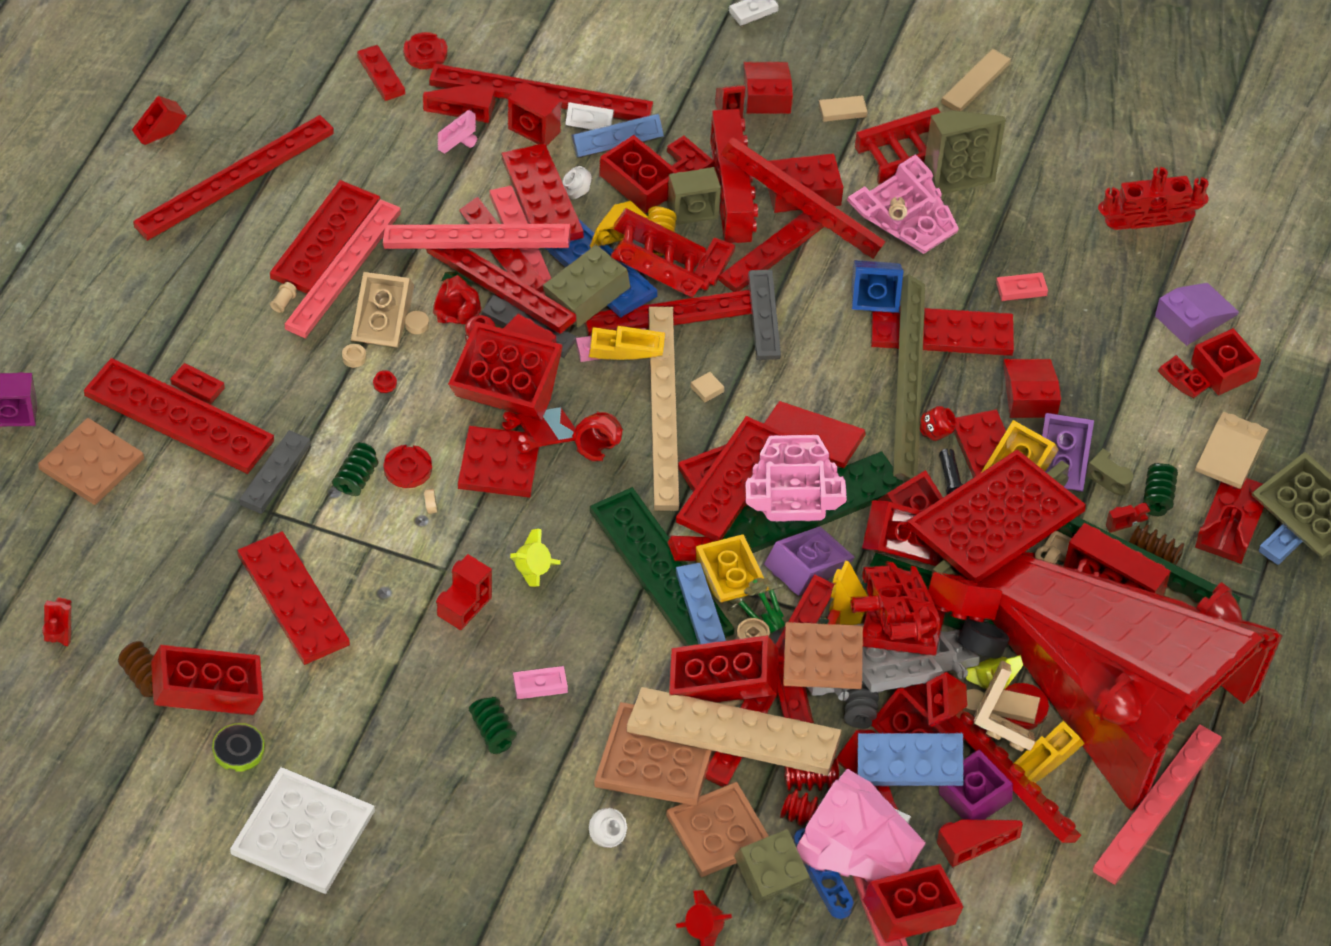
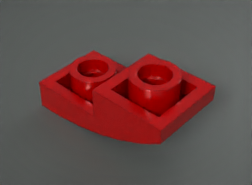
(1181, 377)

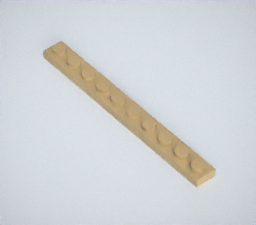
(664, 414)

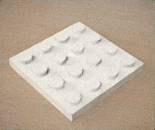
(302, 830)

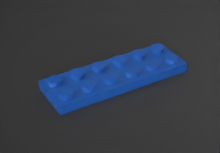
(640, 290)

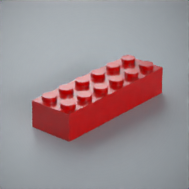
(736, 192)

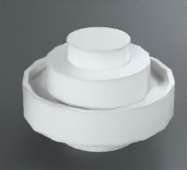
(577, 182)
(607, 827)

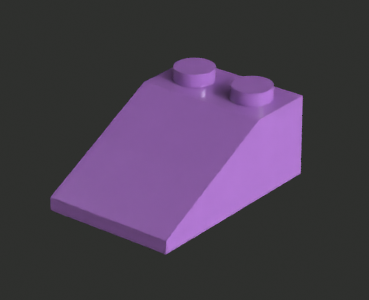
(1193, 311)
(1073, 443)
(806, 554)

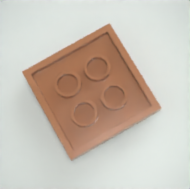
(91, 461)
(823, 655)
(716, 828)

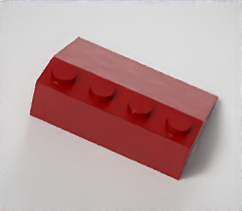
(507, 370)

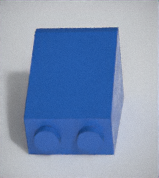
(876, 286)

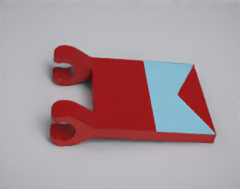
(552, 429)

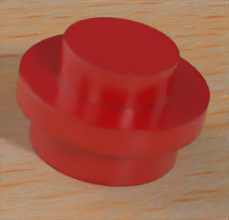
(384, 381)

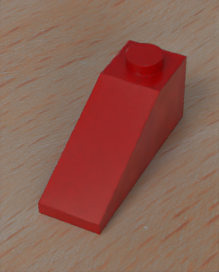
(460, 99)
(972, 838)

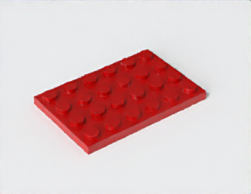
(996, 516)

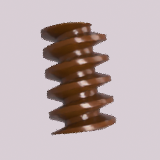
(1156, 545)
(136, 663)

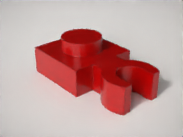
(1123, 517)

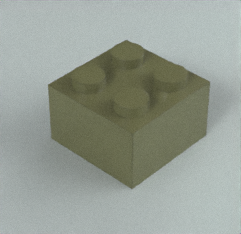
(694, 195)
(771, 866)

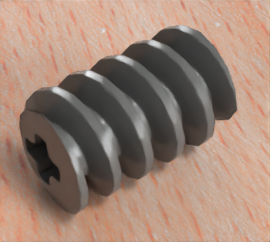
(861, 707)

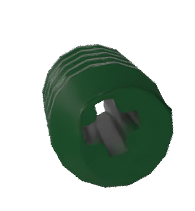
(356, 469)
(1160, 488)
(493, 724)

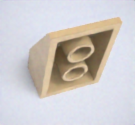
(382, 309)
(1232, 450)

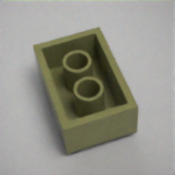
(588, 284)

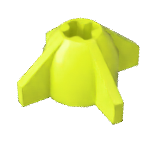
(533, 558)
(984, 672)

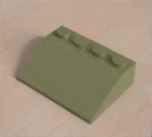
(963, 149)
(1301, 501)

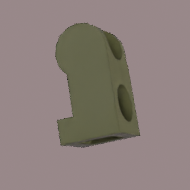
(1109, 474)

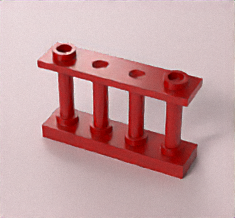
(891, 134)
(664, 241)

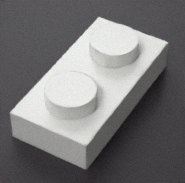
(751, 10)
(588, 116)

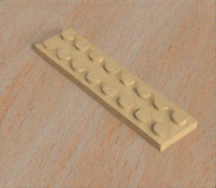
(734, 731)

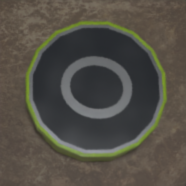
(238, 747)

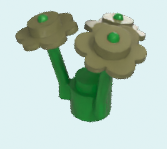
(771, 616)

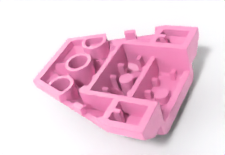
(927, 218)
(795, 480)
(859, 833)

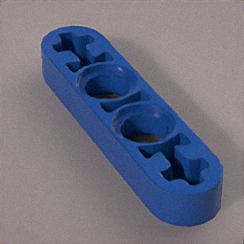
(829, 895)

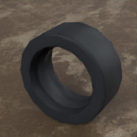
(983, 638)

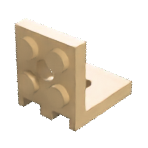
(995, 724)

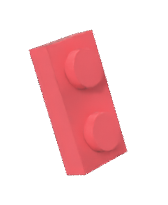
(1021, 286)

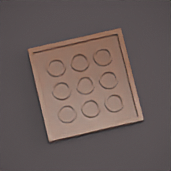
(651, 765)

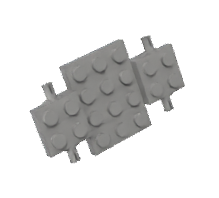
(895, 669)

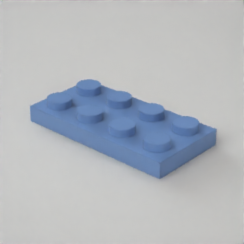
(911, 759)

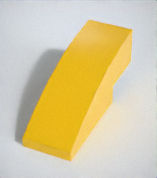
(625, 343)
(1049, 752)

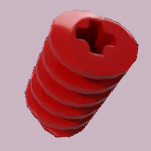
(801, 777)
(799, 807)

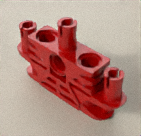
(1153, 201)
(899, 601)

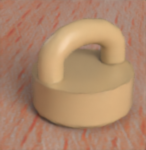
(1052, 553)

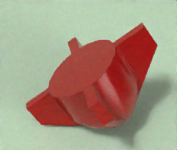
(704, 919)

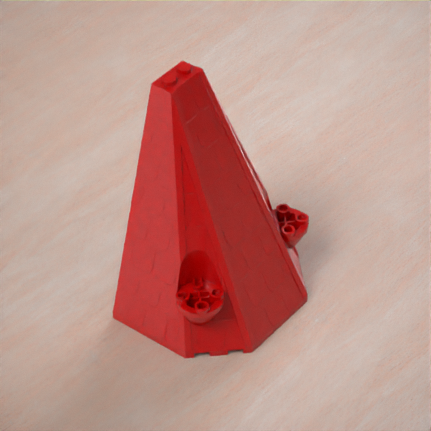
(1126, 660)

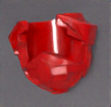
(456, 302)
(597, 433)

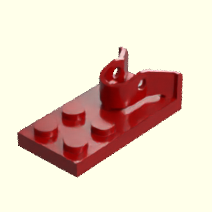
(1231, 521)

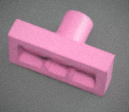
(458, 131)

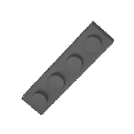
(503, 312)
(764, 314)
(275, 472)

